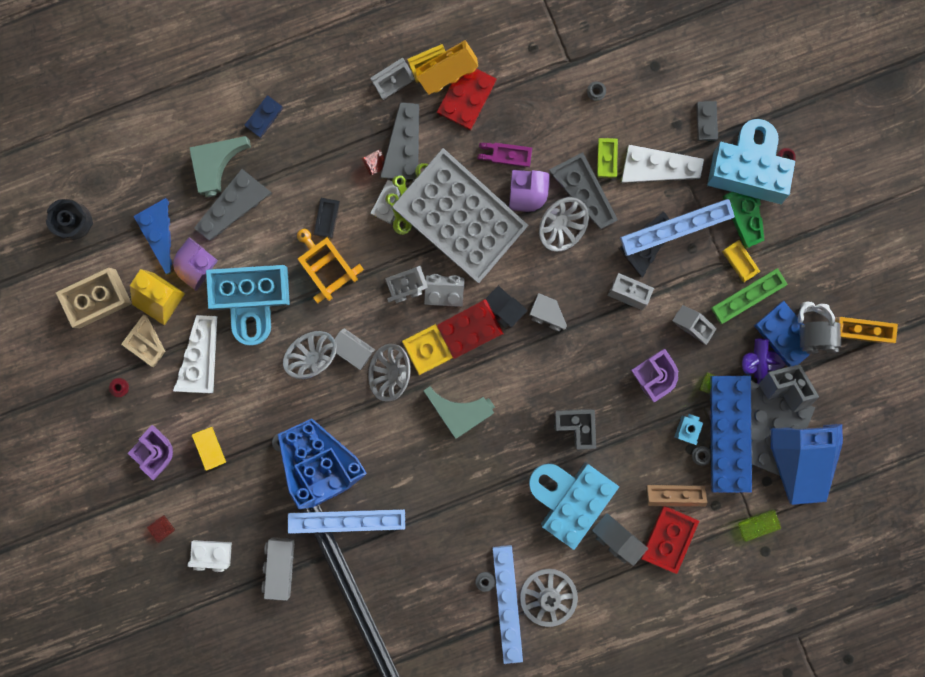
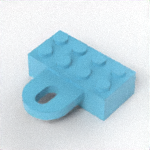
(752, 167)
(248, 294)
(574, 502)

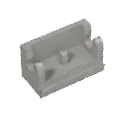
(392, 78)
(630, 291)
(353, 349)

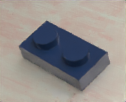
(263, 116)

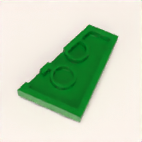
(747, 218)

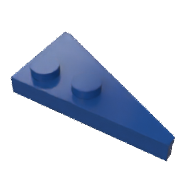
(155, 227)

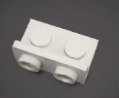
(382, 209)
(210, 555)

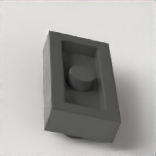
(707, 121)

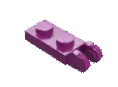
(507, 154)

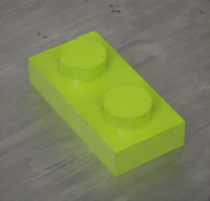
(607, 158)

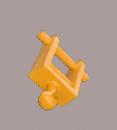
(313, 250)

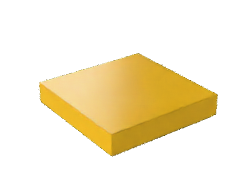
(427, 349)

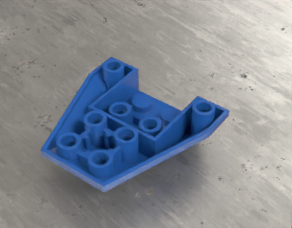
(807, 460)
(316, 464)

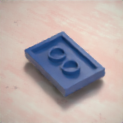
(783, 333)

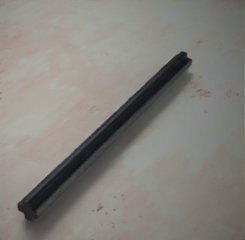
(354, 601)

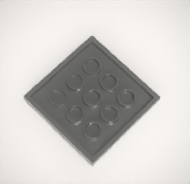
(768, 415)

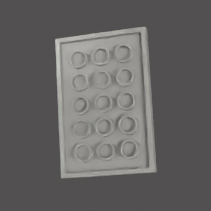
(460, 215)

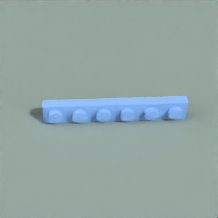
(677, 227)
(346, 521)
(507, 604)

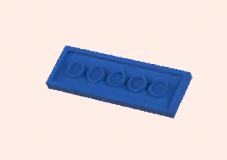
(731, 434)

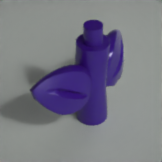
(761, 360)

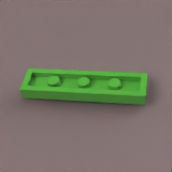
(749, 296)

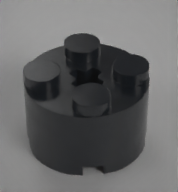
(59, 222)

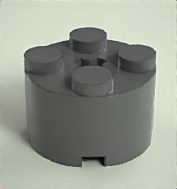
(820, 336)

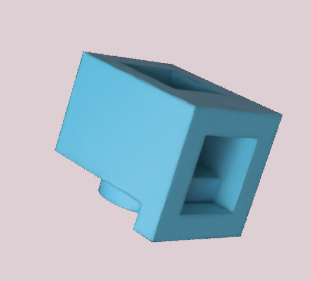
(682, 430)

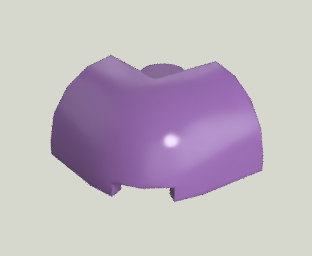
(528, 190)
(192, 262)
(657, 375)
(152, 452)

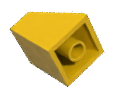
(155, 295)

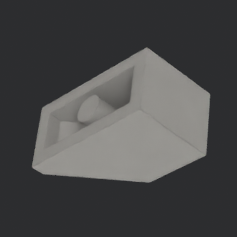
(694, 324)

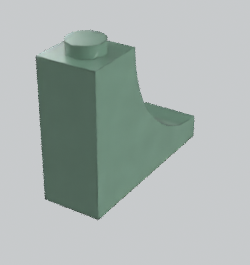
(211, 160)
(460, 416)

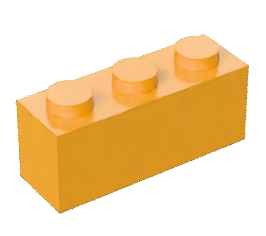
(447, 67)
(867, 330)

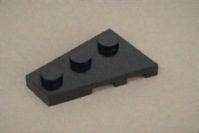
(641, 260)

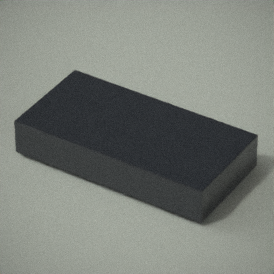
(326, 218)

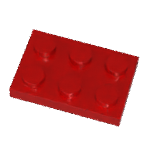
(467, 98)
(470, 329)
(670, 539)

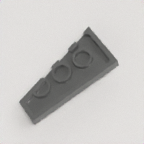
(403, 144)
(580, 182)
(232, 204)

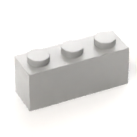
(278, 568)

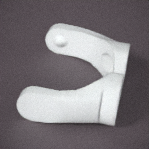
(804, 307)

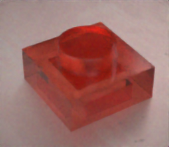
(374, 162)
(161, 528)

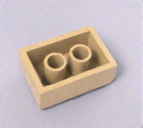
(93, 298)

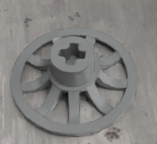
(560, 220)
(313, 359)
(394, 372)
(549, 597)

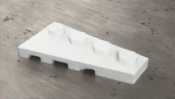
(655, 165)
(199, 357)

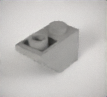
(548, 311)

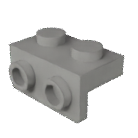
(406, 283)
(444, 290)

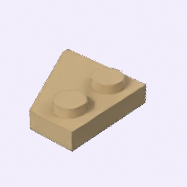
(144, 342)

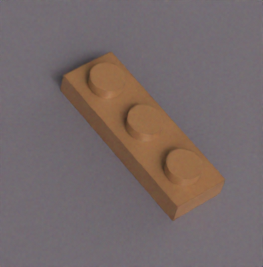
(676, 495)

